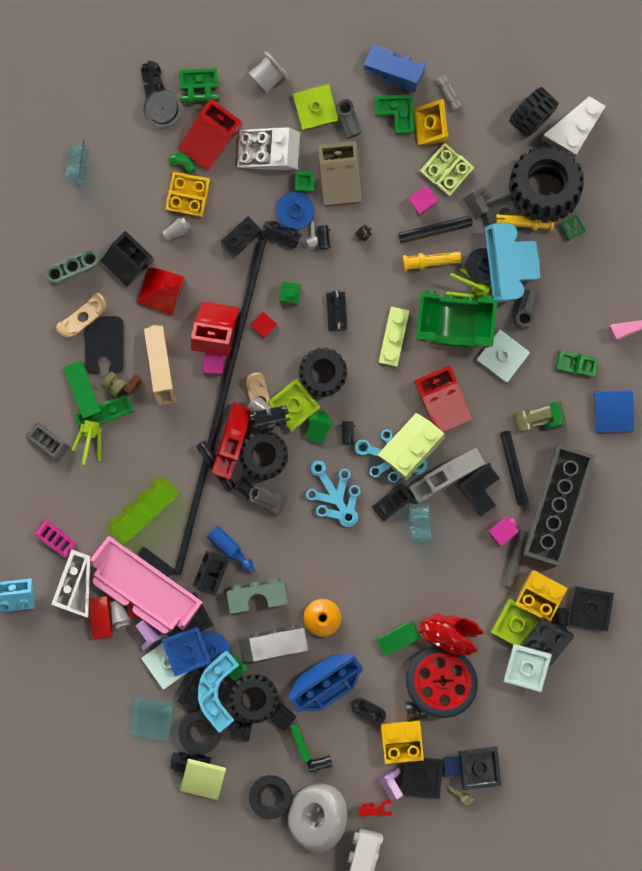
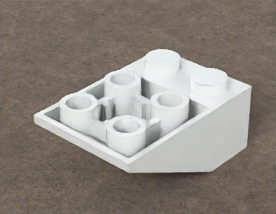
(268, 149)

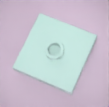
(504, 356)
(160, 667)
(527, 668)

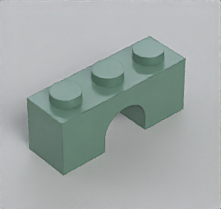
(239, 597)

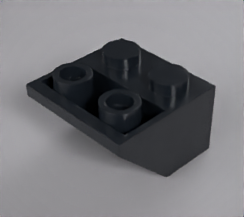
(126, 259)

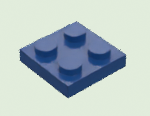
(186, 651)

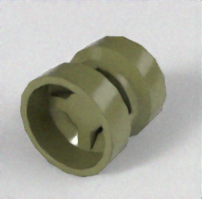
(113, 384)

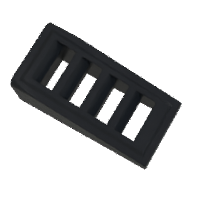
(406, 491)

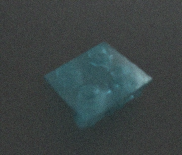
(76, 154)
(151, 718)

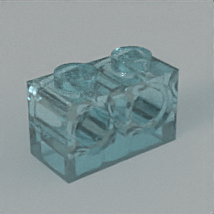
(420, 522)

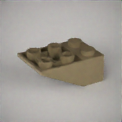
(339, 173)

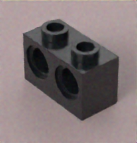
(241, 237)
(210, 573)

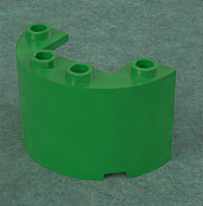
(456, 321)

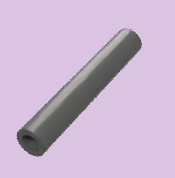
(515, 558)

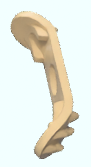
(72, 326)
(256, 387)

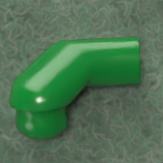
(177, 158)

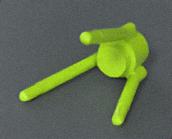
(478, 289)
(90, 430)

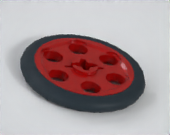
(432, 705)

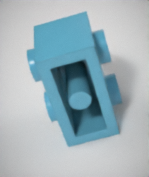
(17, 595)

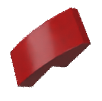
(100, 618)

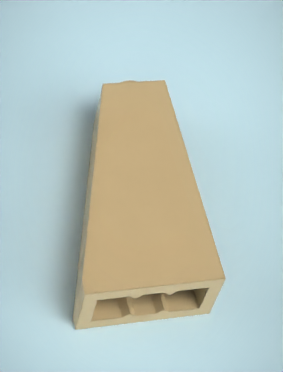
(160, 365)

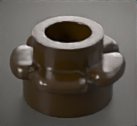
(363, 233)

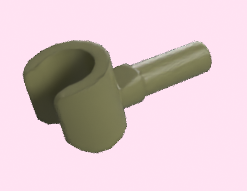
(466, 799)

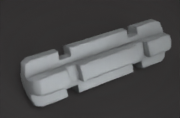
(448, 92)

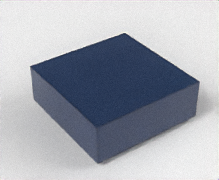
(451, 766)

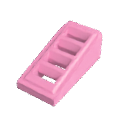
(624, 329)

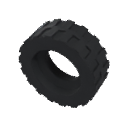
(192, 745)
(257, 804)

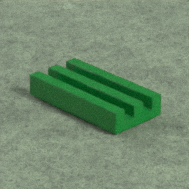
(300, 742)

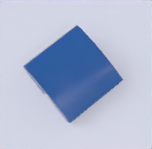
(614, 411)

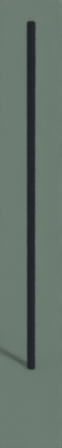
(220, 405)

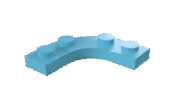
(208, 691)

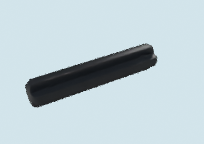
(210, 457)

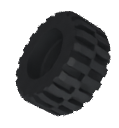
(547, 162)

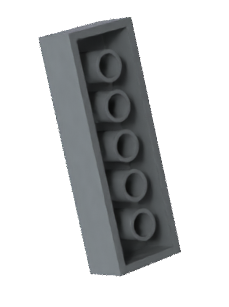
(558, 505)

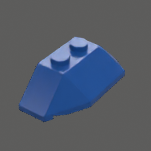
(325, 682)

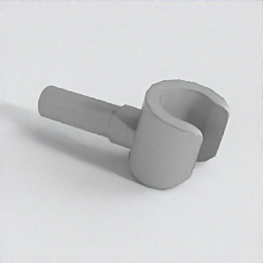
(312, 242)

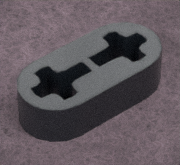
(370, 706)

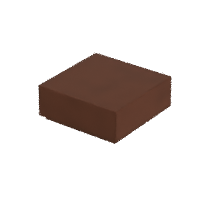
(133, 384)

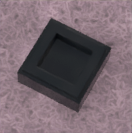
(283, 717)

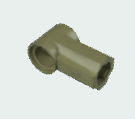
(529, 419)

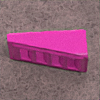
(43, 527)

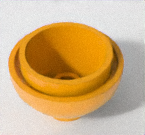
(312, 614)

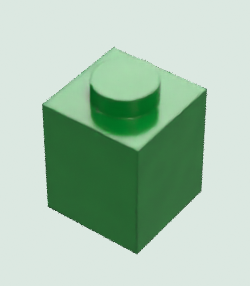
(290, 293)

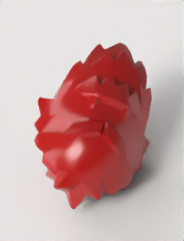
(450, 633)

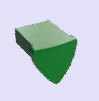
(558, 416)
(318, 427)

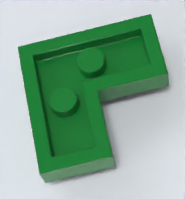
(400, 107)

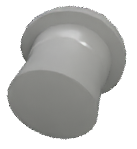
(268, 73)

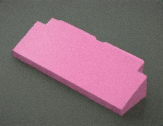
(149, 591)

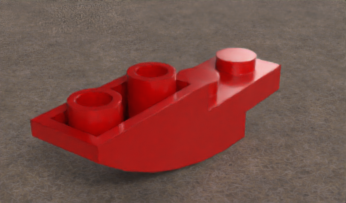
(231, 441)

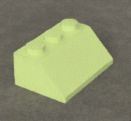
(411, 446)

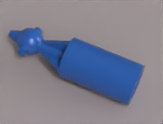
(229, 548)

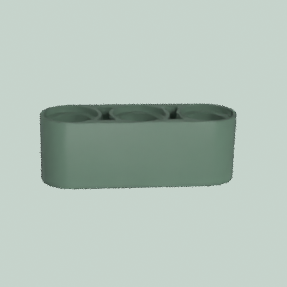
(65, 274)

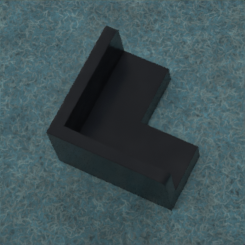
(475, 487)

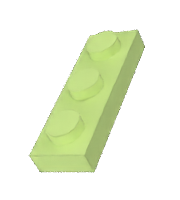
(394, 336)

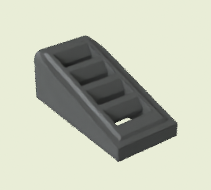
(60, 451)

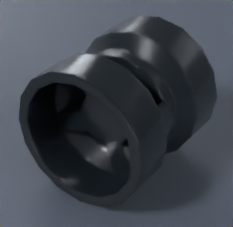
(412, 712)
(240, 730)

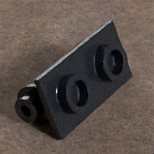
(151, 72)
(288, 235)
(336, 311)
(277, 416)
(180, 759)

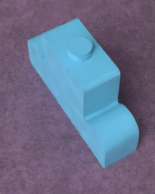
(510, 261)

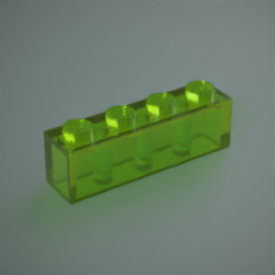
(144, 510)

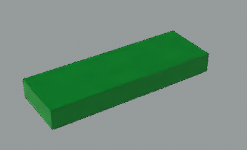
(82, 390)
(110, 411)

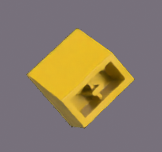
(540, 595)
(402, 741)

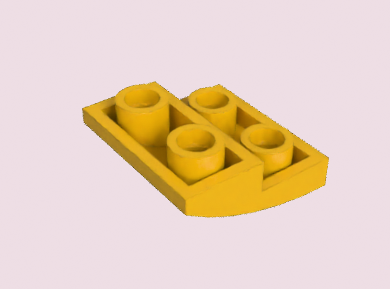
(187, 194)

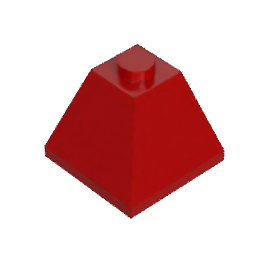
(161, 290)

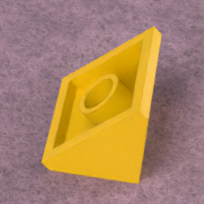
(431, 123)

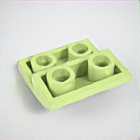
(446, 169)
(203, 779)

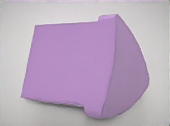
(149, 633)
(390, 786)

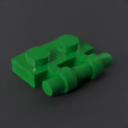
(198, 79)

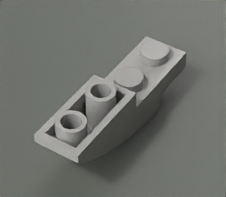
(447, 475)

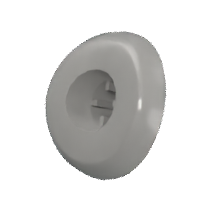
(317, 817)

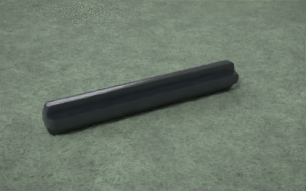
(435, 229)
(513, 467)

